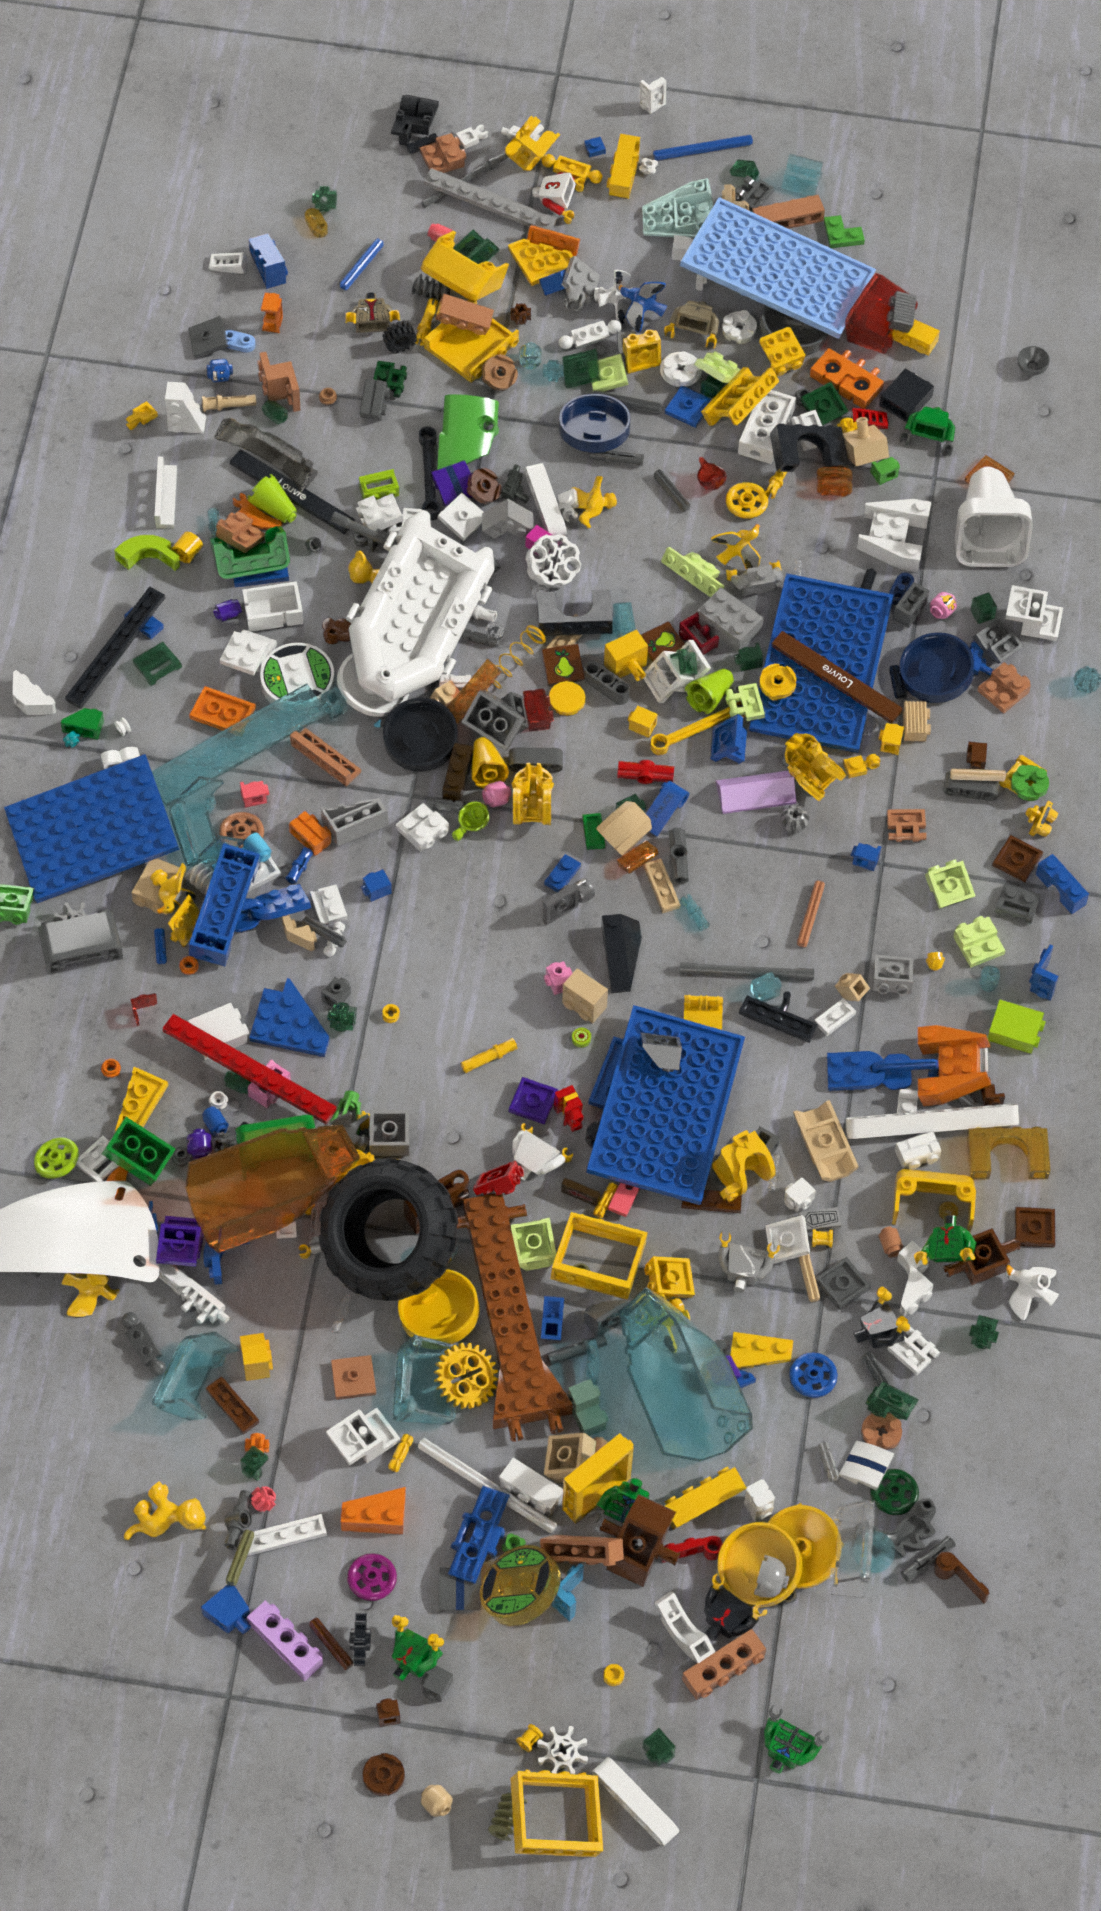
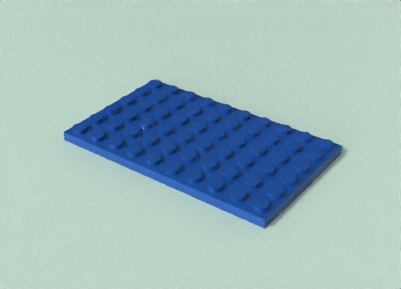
(846, 629)
(665, 1124)

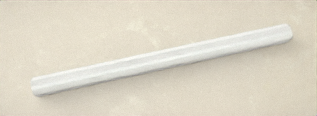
(479, 1480)

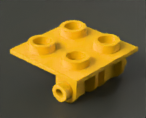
(184, 921)
(704, 1010)

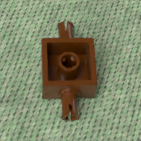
(989, 1258)

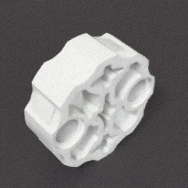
(563, 575)

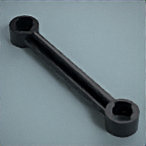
(428, 461)

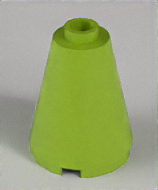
(273, 500)
(708, 690)

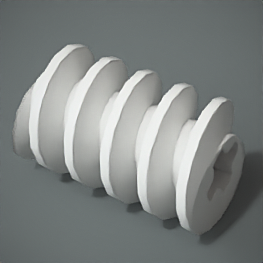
(199, 877)

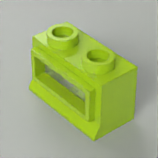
(379, 484)

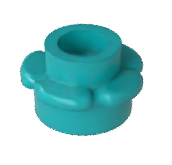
(71, 739)

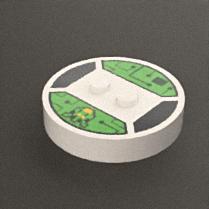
(294, 666)

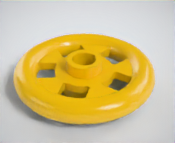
(746, 496)

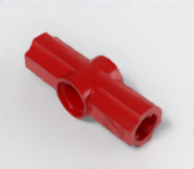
(645, 771)

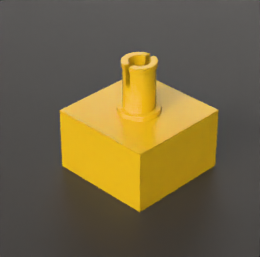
(627, 655)

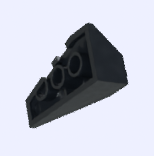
(621, 945)

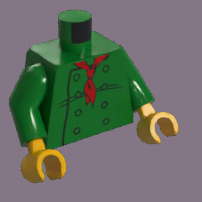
(947, 1244)
(412, 1651)

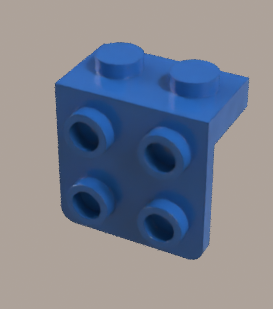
(1042, 981)

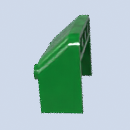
(254, 1130)

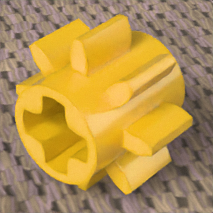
(847, 425)

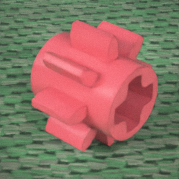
(263, 1499)

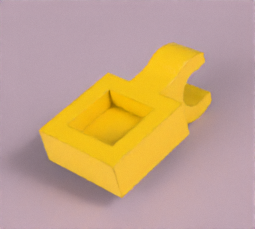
(143, 413)

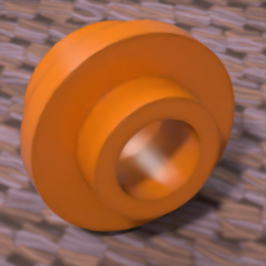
(189, 960)
(111, 1063)

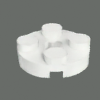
(743, 319)
(676, 361)

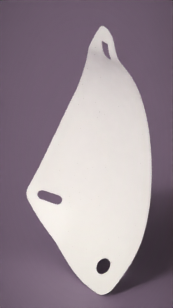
(80, 1232)

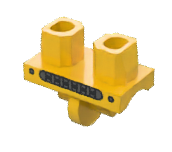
(1039, 817)

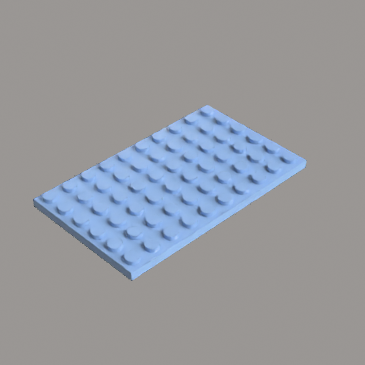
(777, 267)

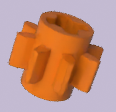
(259, 1441)

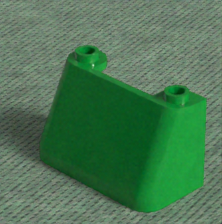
(262, 558)

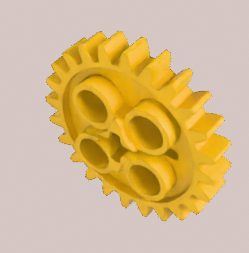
(473, 1392)

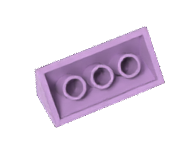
(756, 792)

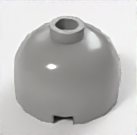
(771, 1578)

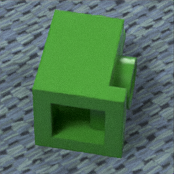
(885, 470)

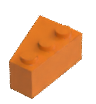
(375, 1513)

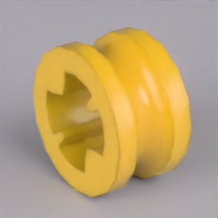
(390, 1007)

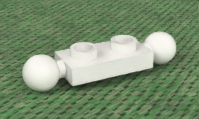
(589, 334)

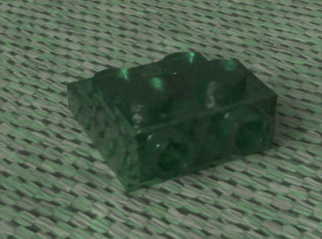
(892, 1400)

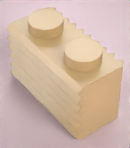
(915, 721)

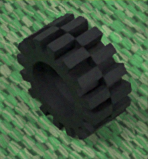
(399, 337)

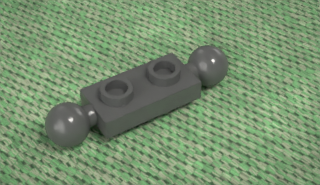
(144, 1344)

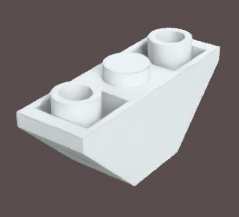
(30, 697)

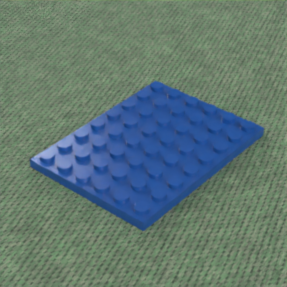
(91, 828)

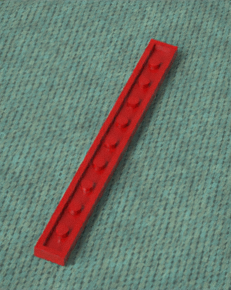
(249, 1069)

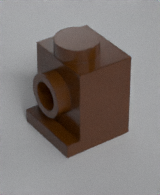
(976, 755)
(388, 1712)

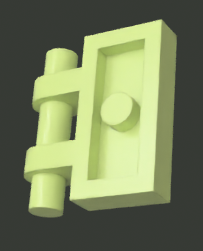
(750, 701)

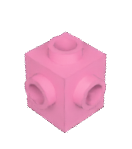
(556, 976)

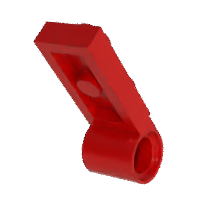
(694, 1546)

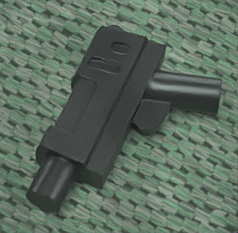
(512, 486)

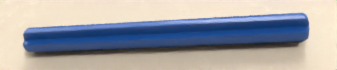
(702, 147)

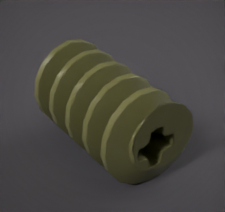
(503, 1818)

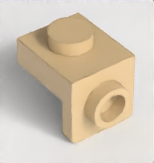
(445, 693)

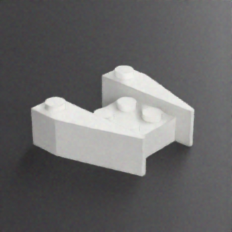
(890, 531)

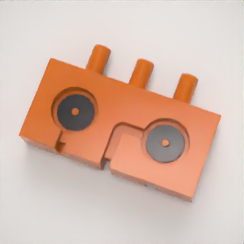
(848, 377)

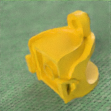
(743, 1153)

